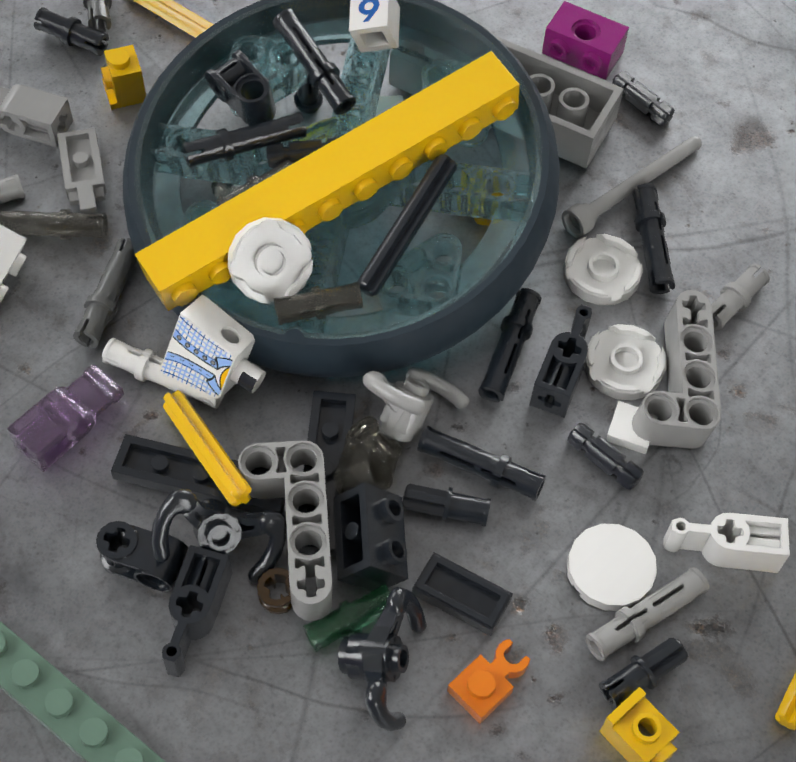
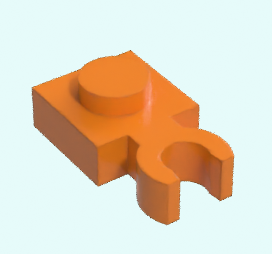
(485, 684)

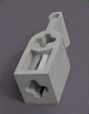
(34, 114)

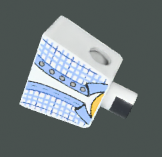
(210, 351)

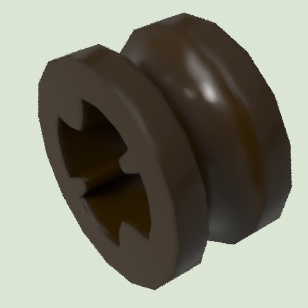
(269, 578)

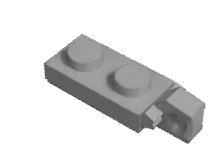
(82, 169)

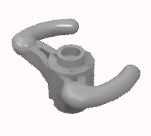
(410, 400)

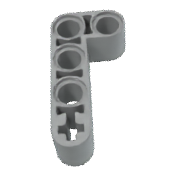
(689, 362)
(302, 528)

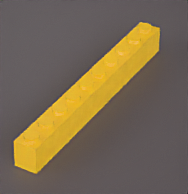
(335, 175)

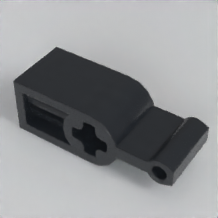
(563, 366)
(200, 587)

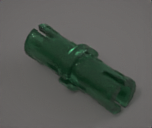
(347, 618)

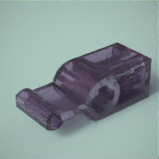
(63, 417)

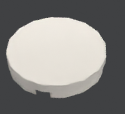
(270, 259)
(602, 269)
(625, 362)
(611, 566)

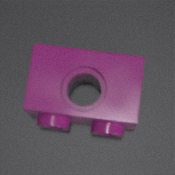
(585, 40)

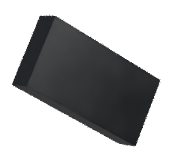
(462, 593)

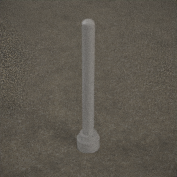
(582, 217)

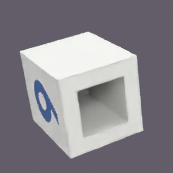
(374, 24)

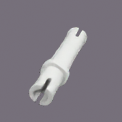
(146, 366)

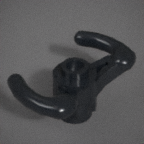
(219, 529)
(382, 656)

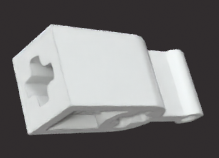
(734, 541)

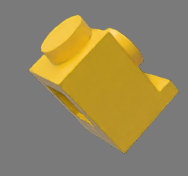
(123, 77)
(623, 733)

